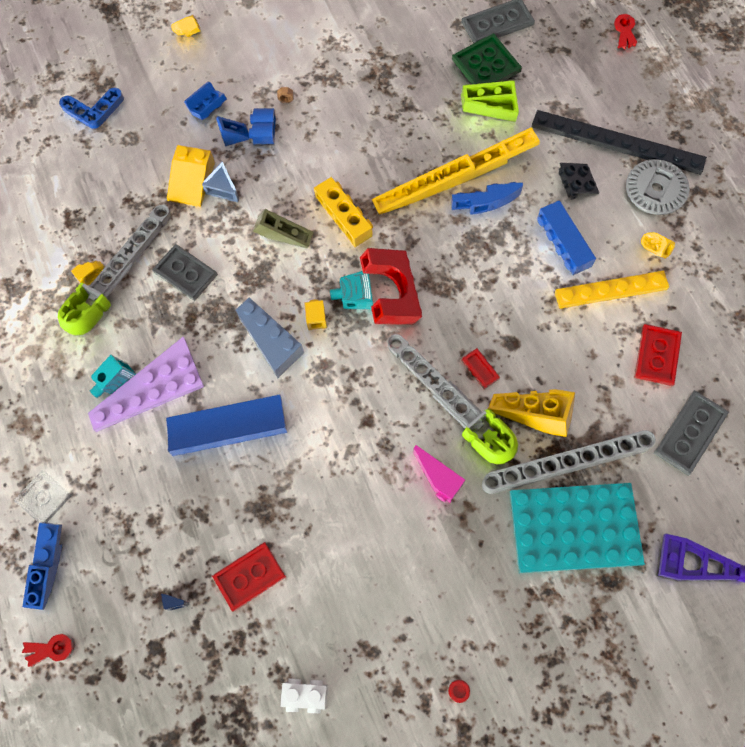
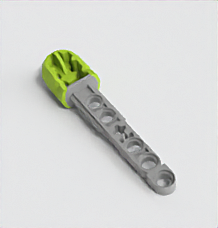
(79, 317)
(503, 447)

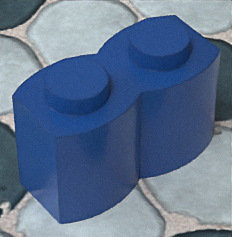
(263, 126)

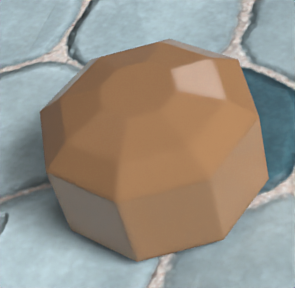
(285, 95)

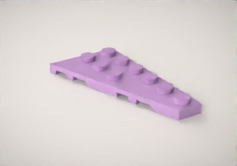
(160, 382)

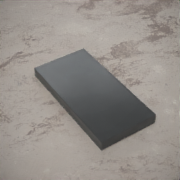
(498, 20)
(691, 432)

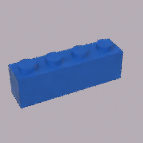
(566, 238)

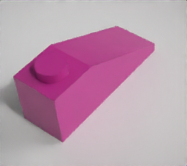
(441, 478)

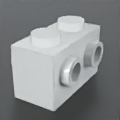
(300, 695)

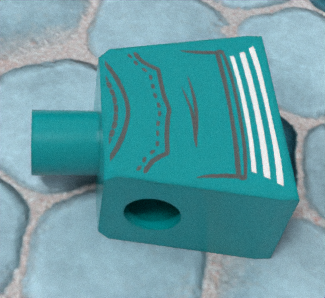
(354, 291)
(110, 376)

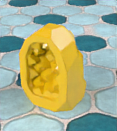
(186, 26)
(658, 244)
(87, 271)

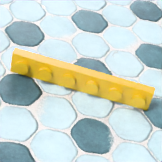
(611, 289)

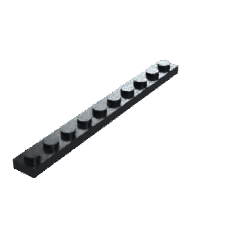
(618, 141)

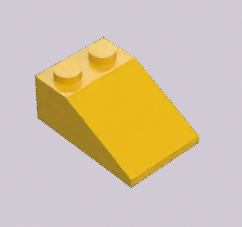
(188, 171)

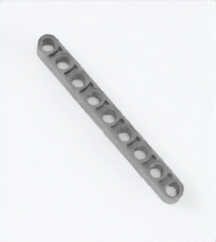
(576, 456)

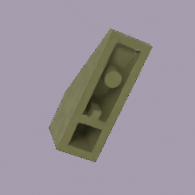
(282, 230)

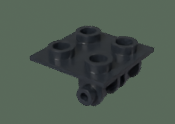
(577, 179)

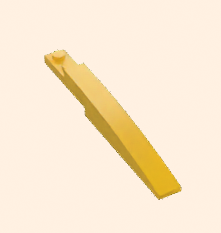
(456, 172)

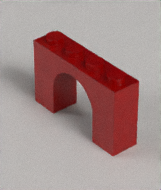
(396, 267)

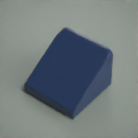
(172, 603)

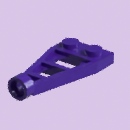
(673, 561)

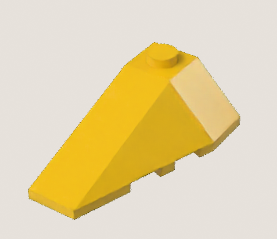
(545, 412)

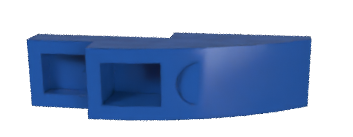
(494, 198)
(44, 567)

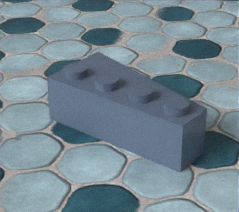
(273, 341)

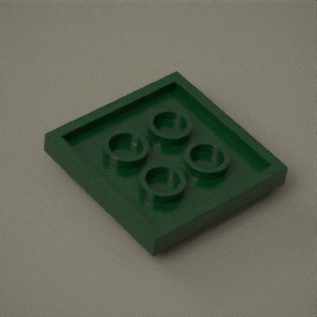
(486, 61)

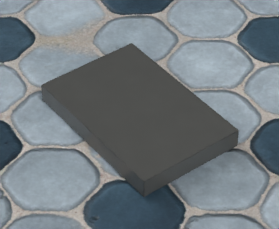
(185, 272)

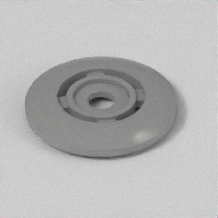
(668, 175)

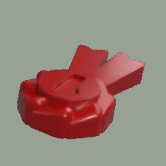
(624, 24)
(57, 649)

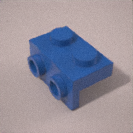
(204, 101)

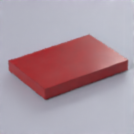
(658, 355)
(248, 576)

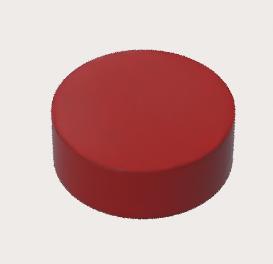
(459, 691)

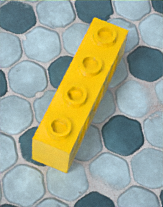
(355, 233)

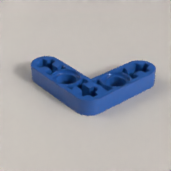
(112, 95)

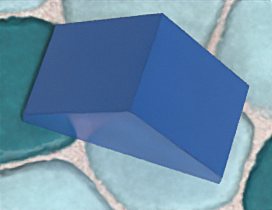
(232, 131)

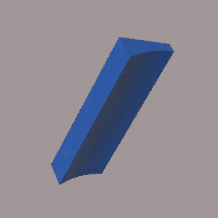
(225, 425)

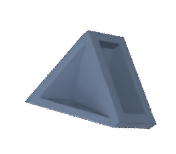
(220, 184)

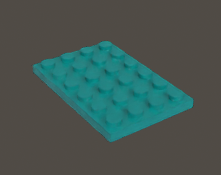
(576, 528)

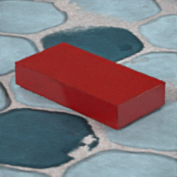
(480, 368)

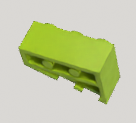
(491, 100)

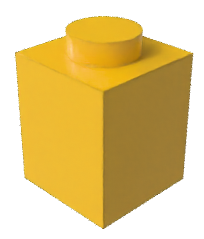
(315, 314)

